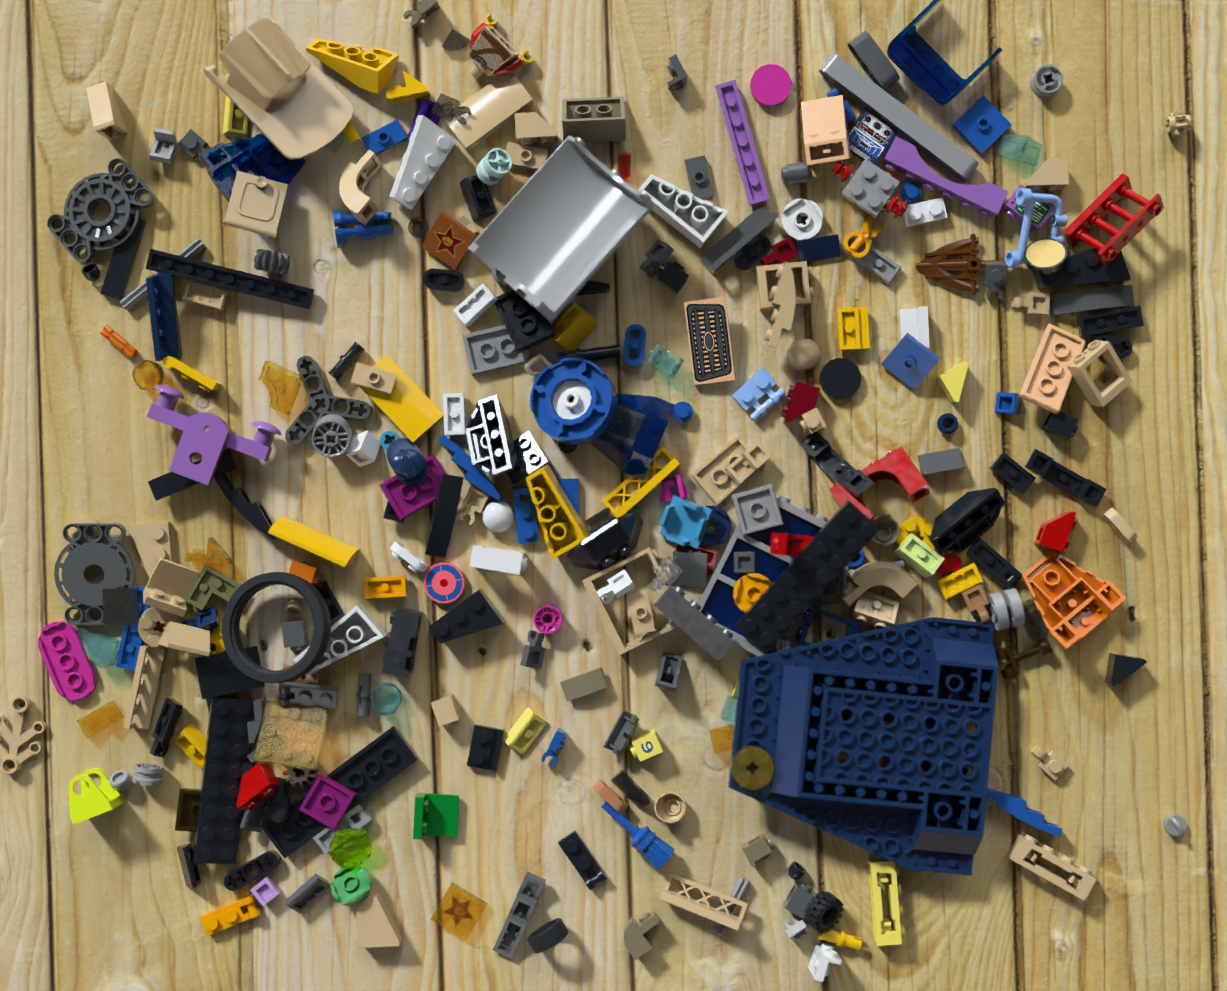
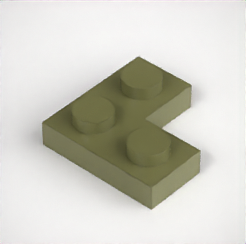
(208, 583)

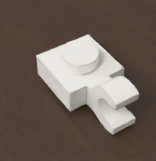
(618, 585)

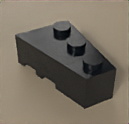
(402, 642)

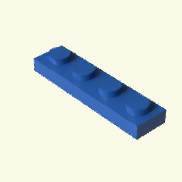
(131, 639)

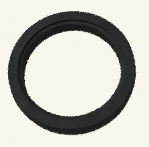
(232, 618)

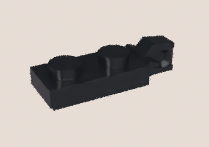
(165, 727)

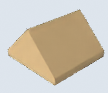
(186, 638)

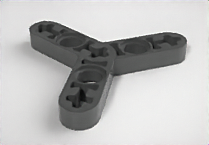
(321, 393)

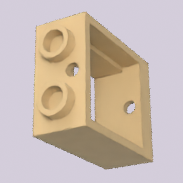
(762, 290)
(1110, 388)

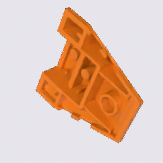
(1070, 597)

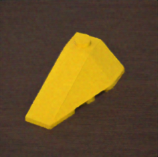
(362, 67)

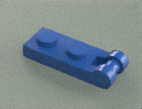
(525, 516)

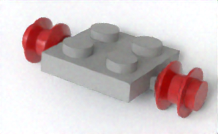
(870, 188)

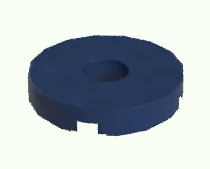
(723, 527)

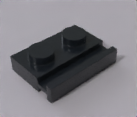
(485, 747)

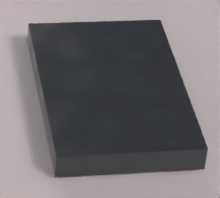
(523, 322)
(220, 676)

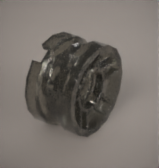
(600, 520)

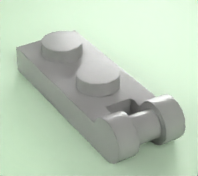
(324, 837)

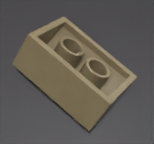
(594, 119)

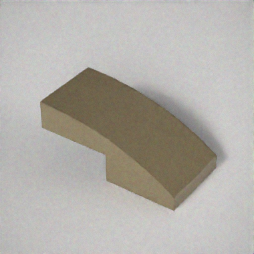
(584, 684)

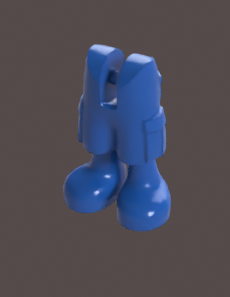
(363, 232)

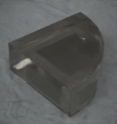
(455, 41)

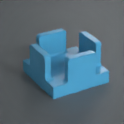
(685, 522)

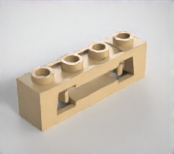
(1081, 883)

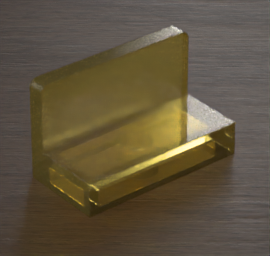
(722, 738)

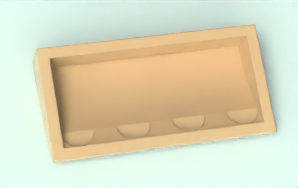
(490, 110)

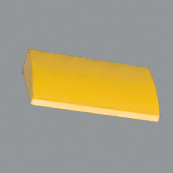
(407, 405)
(314, 541)

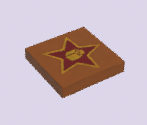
(449, 240)

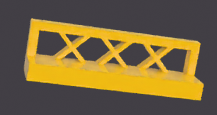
(626, 506)

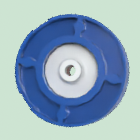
(573, 401)

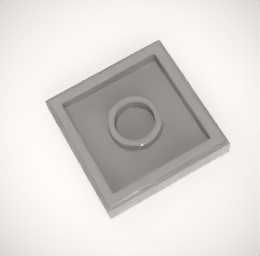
(757, 509)

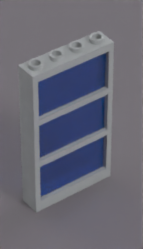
(718, 594)

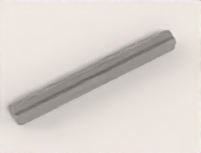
(141, 291)

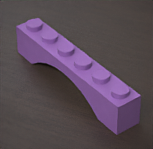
(984, 197)

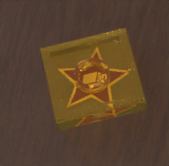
(458, 911)

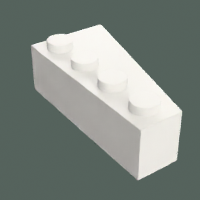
(683, 211)

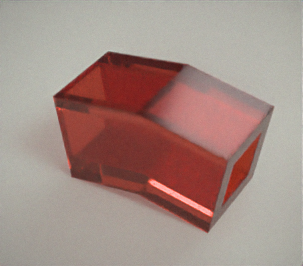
(624, 165)

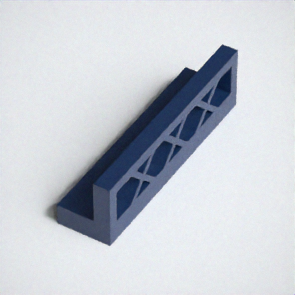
(163, 316)

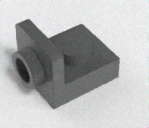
(676, 70)

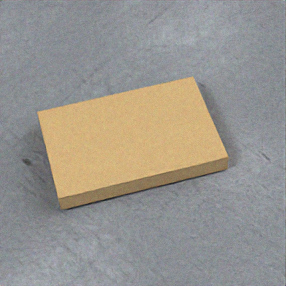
(712, 472)

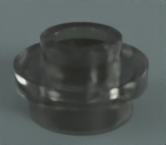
(412, 224)

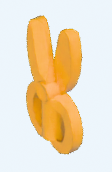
(864, 236)

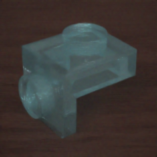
(664, 361)

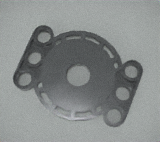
(80, 205)
(88, 552)

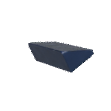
(818, 248)

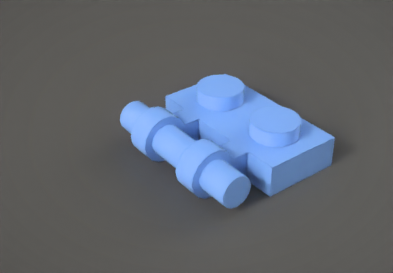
(755, 389)

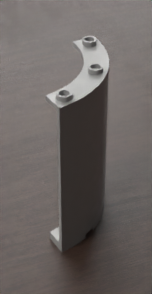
(561, 227)

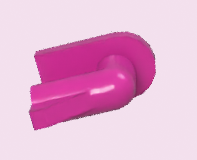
(666, 484)

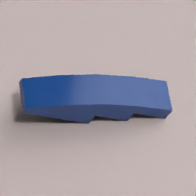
(474, 475)
(1016, 806)

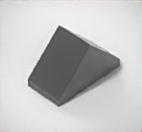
(668, 671)

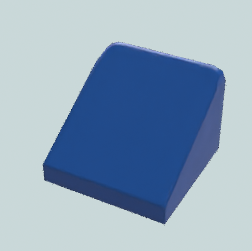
(1008, 403)

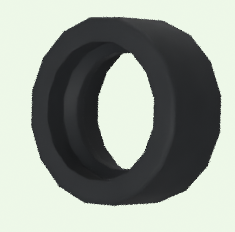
(547, 935)

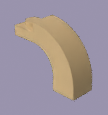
(353, 184)
(878, 574)

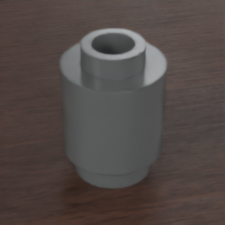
(796, 173)

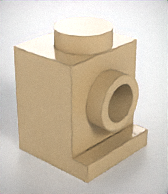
(810, 422)

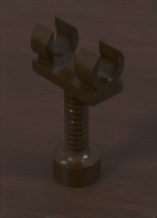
(1043, 647)

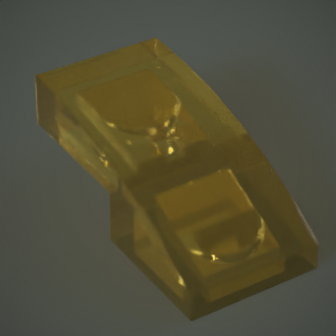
(100, 719)

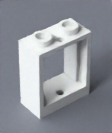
(498, 559)

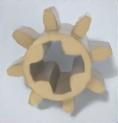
(1177, 123)

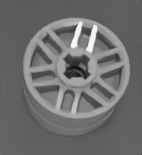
(331, 425)
(1006, 609)

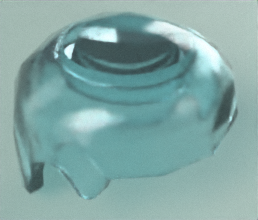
(385, 698)

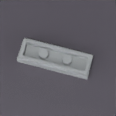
(875, 262)

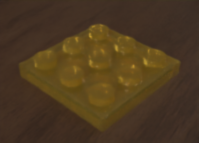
(291, 735)

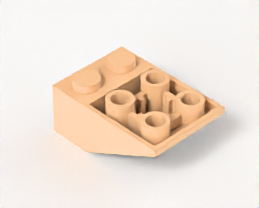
(825, 130)

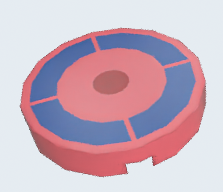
(444, 582)

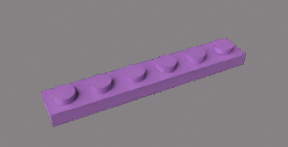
(742, 142)

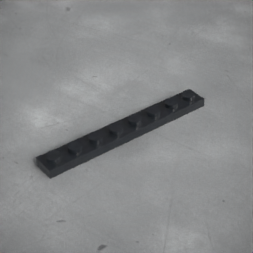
(230, 279)

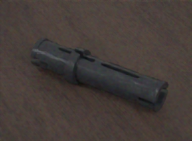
(593, 354)

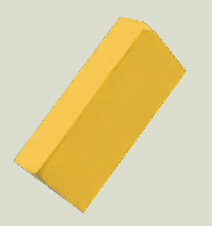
(193, 743)

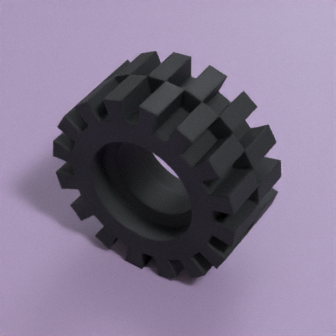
(824, 911)

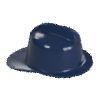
(407, 461)

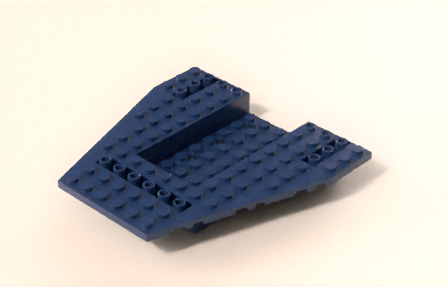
(913, 671)

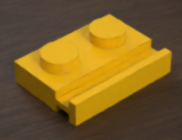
(853, 328)

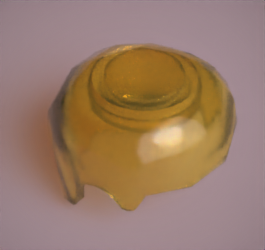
(148, 374)

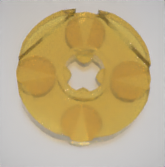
(761, 759)

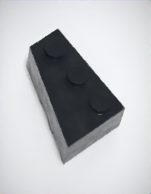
(468, 617)

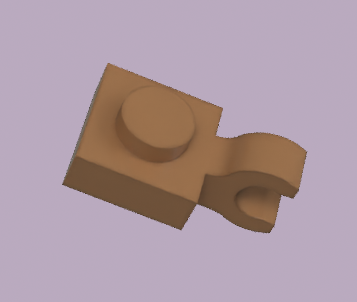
(975, 600)

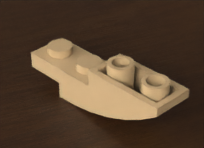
(785, 297)

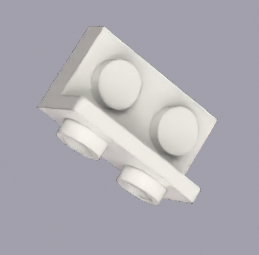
(820, 959)

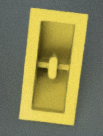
(953, 381)

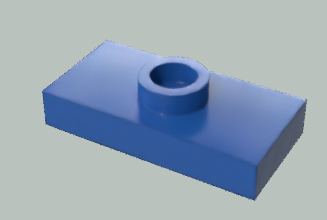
(385, 137)

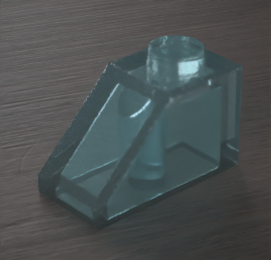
(99, 647)

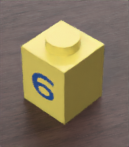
(646, 746)

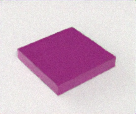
(327, 801)

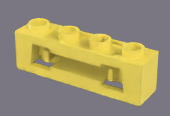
(887, 935)

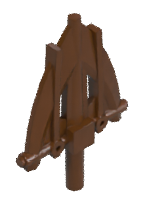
(935, 265)

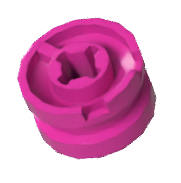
(550, 627)

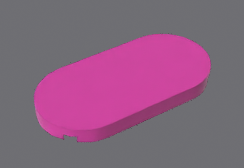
(67, 661)

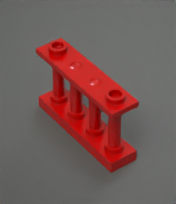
(1107, 203)

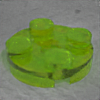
(345, 838)

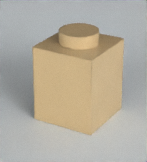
(446, 711)

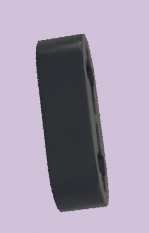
(1116, 341)

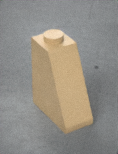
(105, 110)
(375, 923)

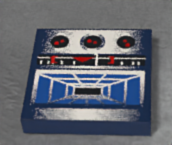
(870, 137)

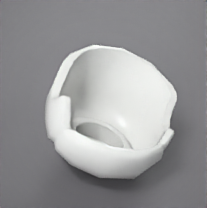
(497, 516)

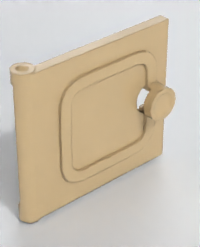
(255, 208)

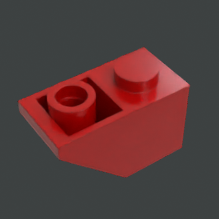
(1055, 532)
(256, 785)

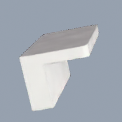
(916, 324)

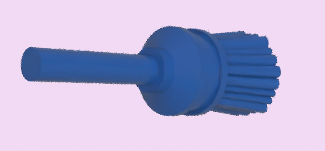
(643, 840)

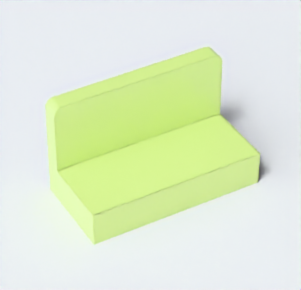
(919, 556)

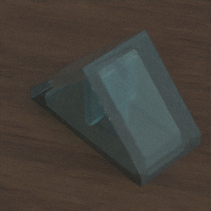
(1019, 148)

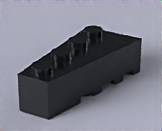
(1084, 270)

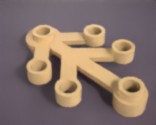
(16, 739)

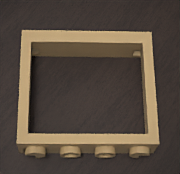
(603, 613)

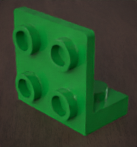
(436, 815)

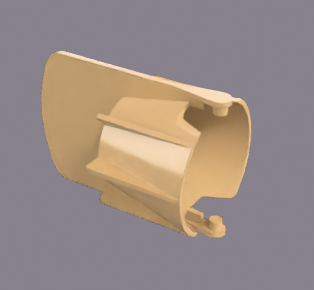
(281, 90)

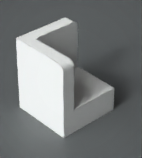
(363, 448)

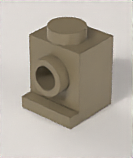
(757, 849)

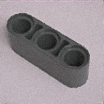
(873, 60)

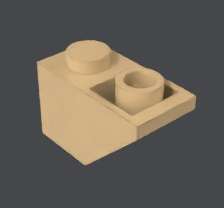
(533, 128)
(1050, 175)

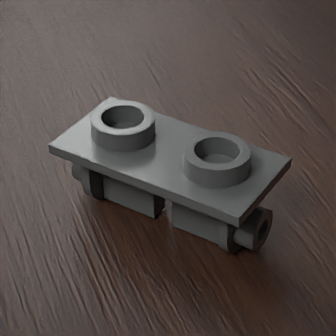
(617, 739)

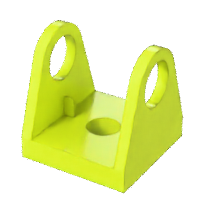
(94, 799)

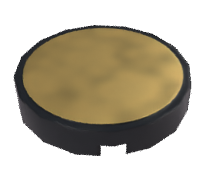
(1045, 255)

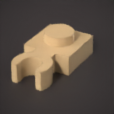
(475, 502)

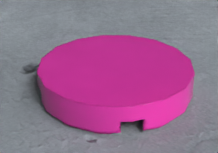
(770, 85)

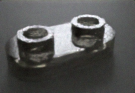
(1034, 619)

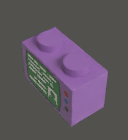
(1040, 213)

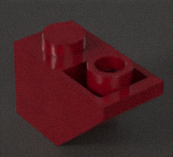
(802, 399)

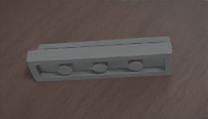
(738, 238)

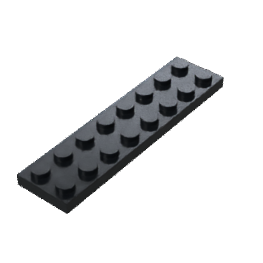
(807, 576)
(223, 760)
(361, 773)

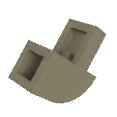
(634, 934)

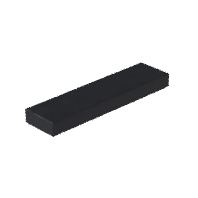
(121, 264)

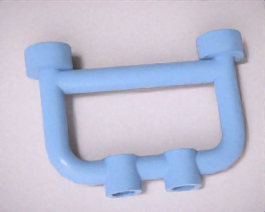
(1027, 198)

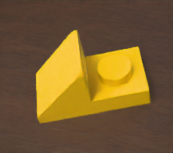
(413, 90)

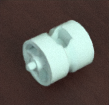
(494, 166)

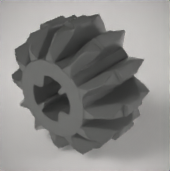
(271, 261)
(305, 777)

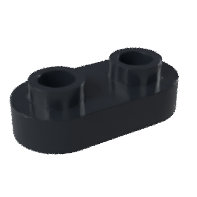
(751, 253)
(444, 280)

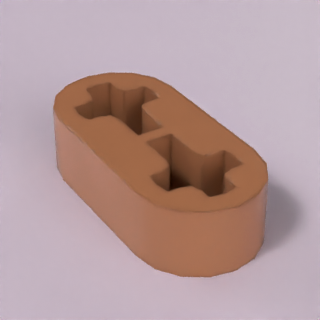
(610, 796)

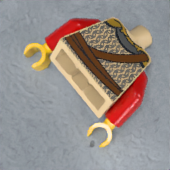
(492, 52)

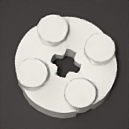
(804, 208)

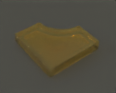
(282, 386)

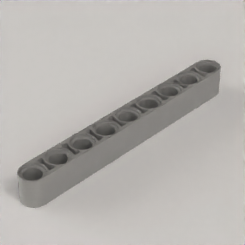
(898, 117)

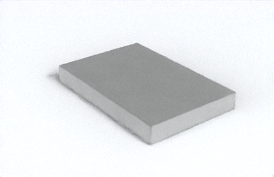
(492, 350)

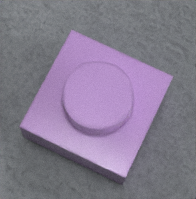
(265, 890)

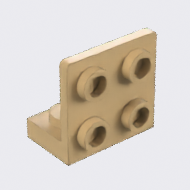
(169, 587)

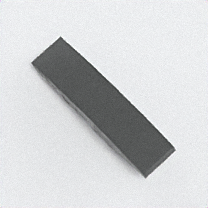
(519, 915)

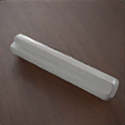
(738, 892)

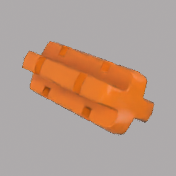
(118, 341)

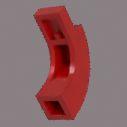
(788, 544)

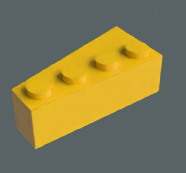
(557, 516)

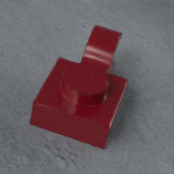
(782, 252)

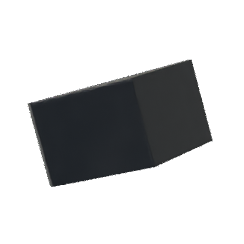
(1121, 667)

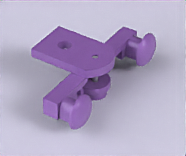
(206, 435)

